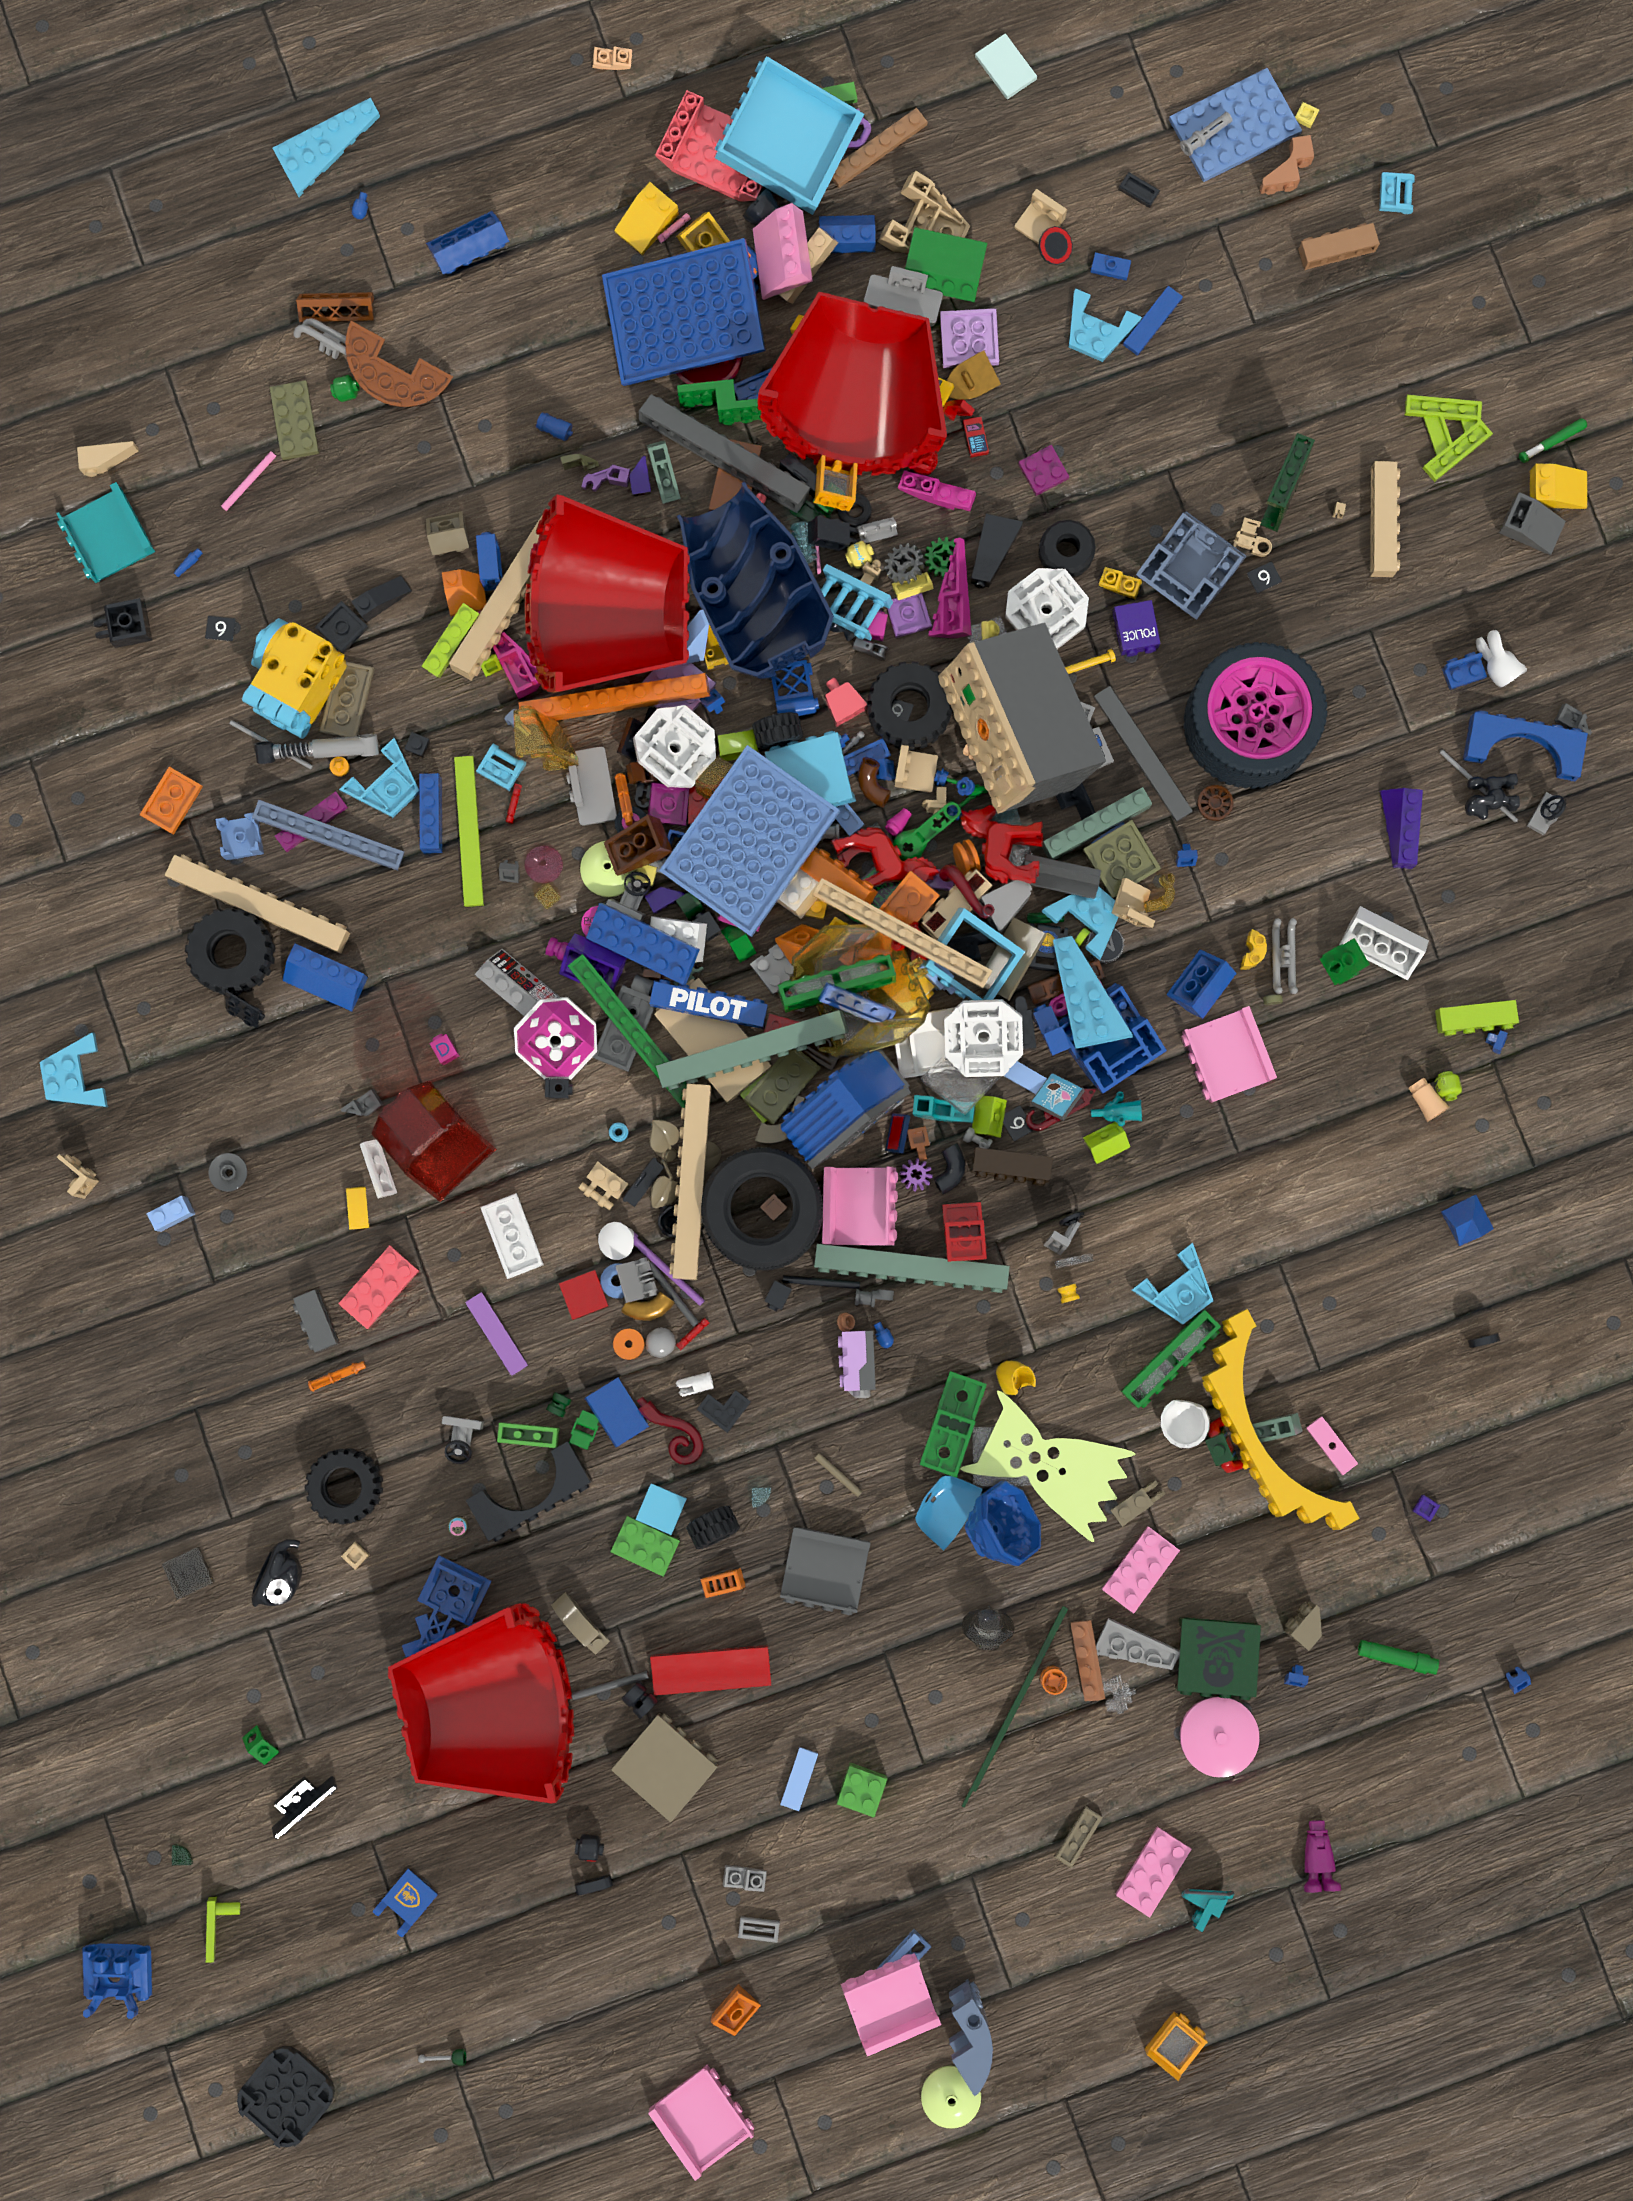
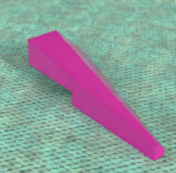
(516, 666)

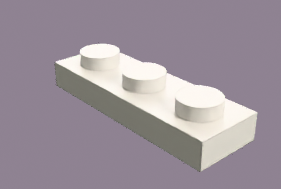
(378, 1168)

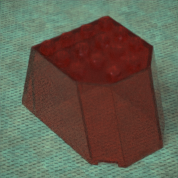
(431, 1139)

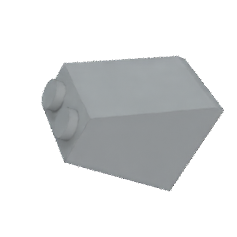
(1007, 903)

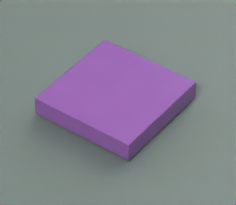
(909, 615)

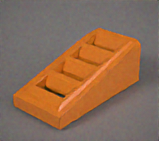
(740, 1584)

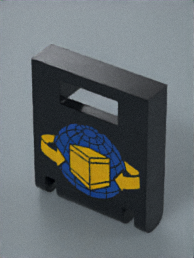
(1047, 947)

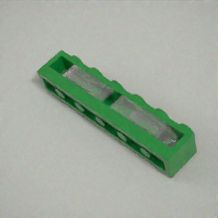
(855, 978)
(1170, 1359)

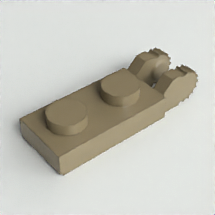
(1135, 1504)

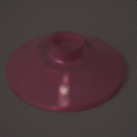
(545, 873)

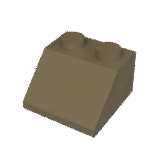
(447, 533)

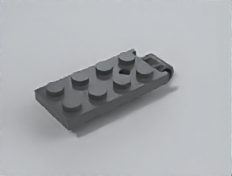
(613, 1046)

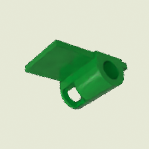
(1344, 962)

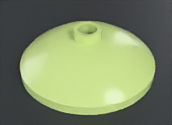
(597, 878)
(939, 2088)

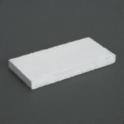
(512, 1236)

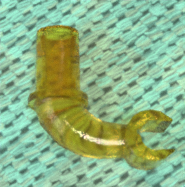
(1163, 901)

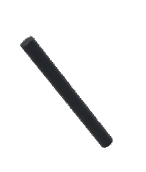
(821, 1282)

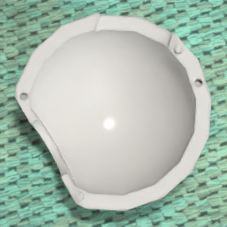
(1185, 1423)

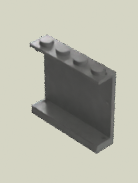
(825, 1570)

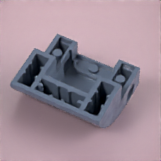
(1191, 565)
(973, 2043)

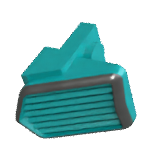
(1210, 1902)

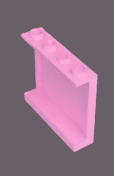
(701, 2121)

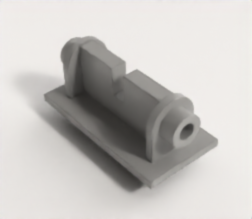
(877, 530)

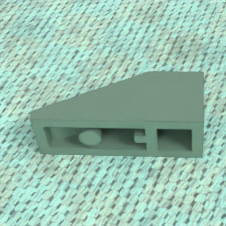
(663, 471)
(1278, 1427)

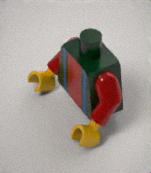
(1222, 1448)

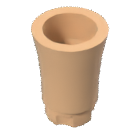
(1428, 1099)

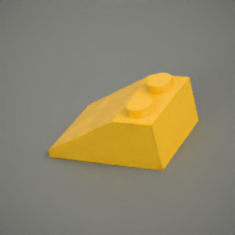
(647, 218)
(702, 234)
(1559, 486)

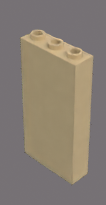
(700, 1034)

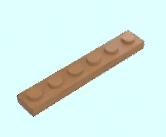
(879, 147)

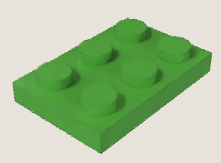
(645, 1546)

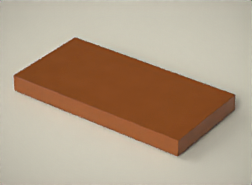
(726, 485)

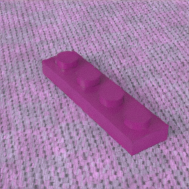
(323, 812)

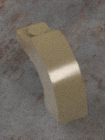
(772, 1133)
(579, 1623)

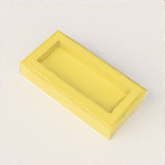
(919, 586)

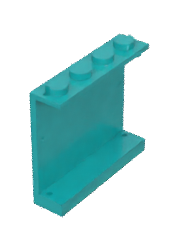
(106, 535)

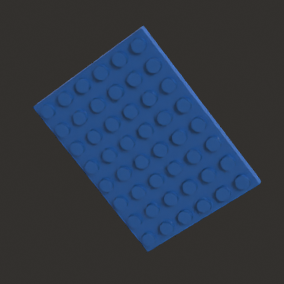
(683, 312)

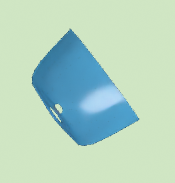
(950, 1510)

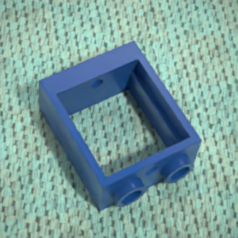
(489, 560)

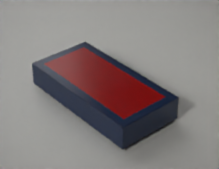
(897, 1133)

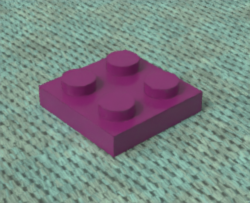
(1043, 470)
(668, 804)

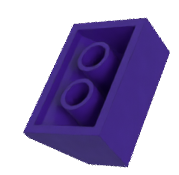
(605, 961)

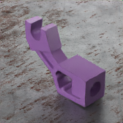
(598, 477)

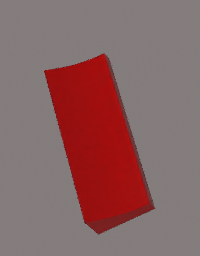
(711, 1670)

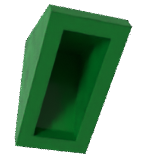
(738, 942)

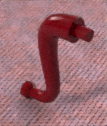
(952, 873)

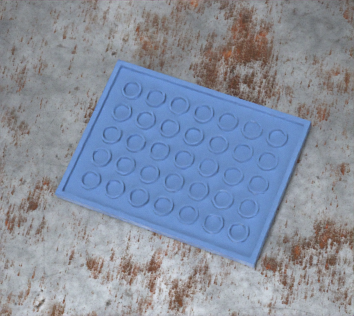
(749, 840)

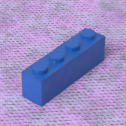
(430, 813)

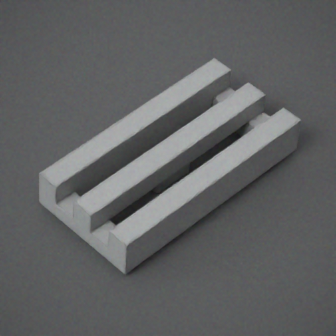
(760, 1929)

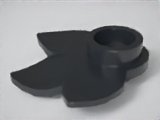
(842, 611)

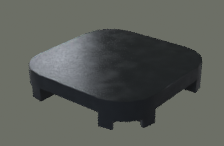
(286, 2096)

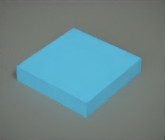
(661, 1509)

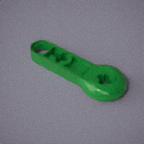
(924, 833)

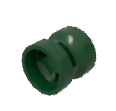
(556, 1408)

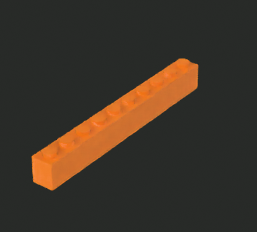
(622, 697)

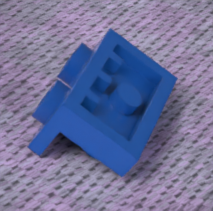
(1464, 670)

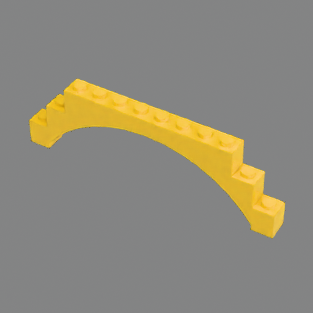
(1228, 1396)

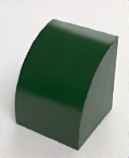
(690, 906)

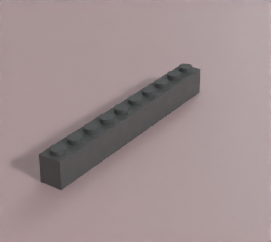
(724, 453)

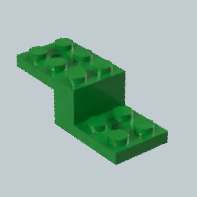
(723, 394)
(953, 1424)

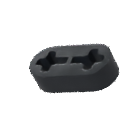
(640, 791)
(593, 1885)

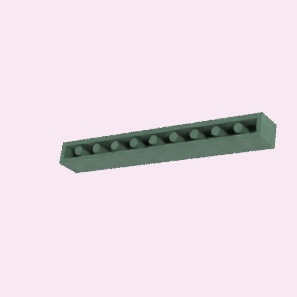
(751, 1049)
(911, 1267)

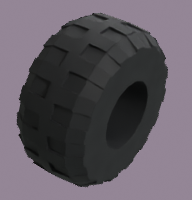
(1070, 532)

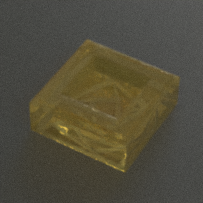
(547, 896)

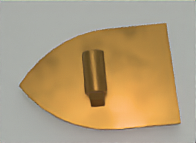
(973, 377)

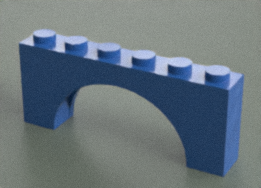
(1564, 745)

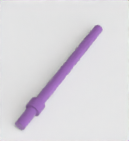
(663, 1267)

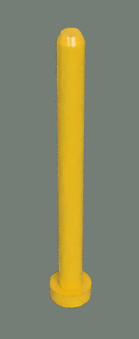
(1109, 656)

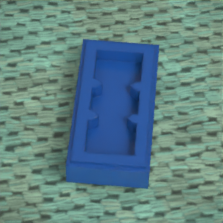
(1110, 266)

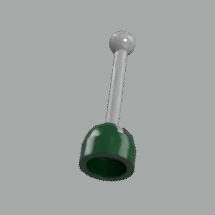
(458, 2057)

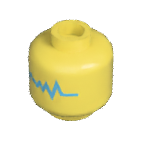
(859, 554)

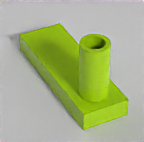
(214, 1909)

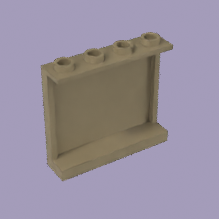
(665, 1766)

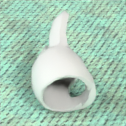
(1502, 664)

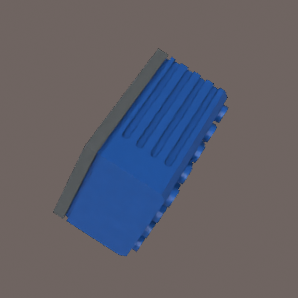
(844, 1107)

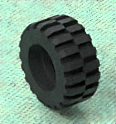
(319, 1495)

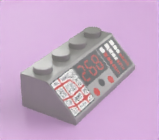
(513, 982)

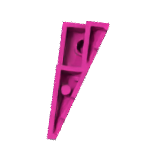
(953, 610)

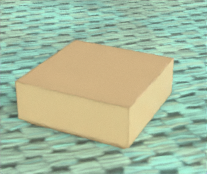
(355, 1555)

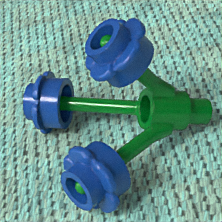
(964, 786)

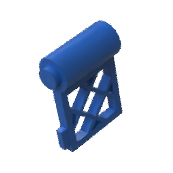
(798, 703)

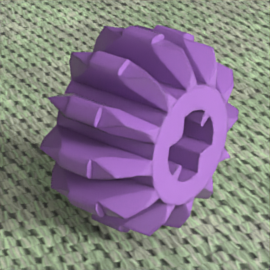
(914, 1181)

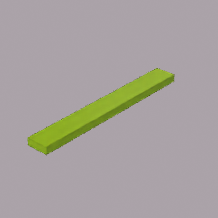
(469, 831)

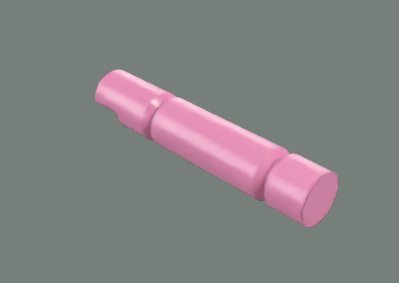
(673, 228)

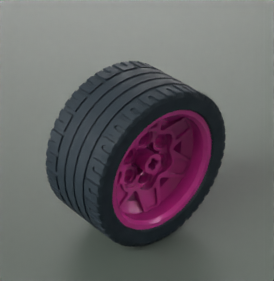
(1270, 670)

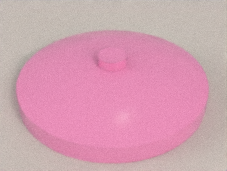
(1219, 1736)

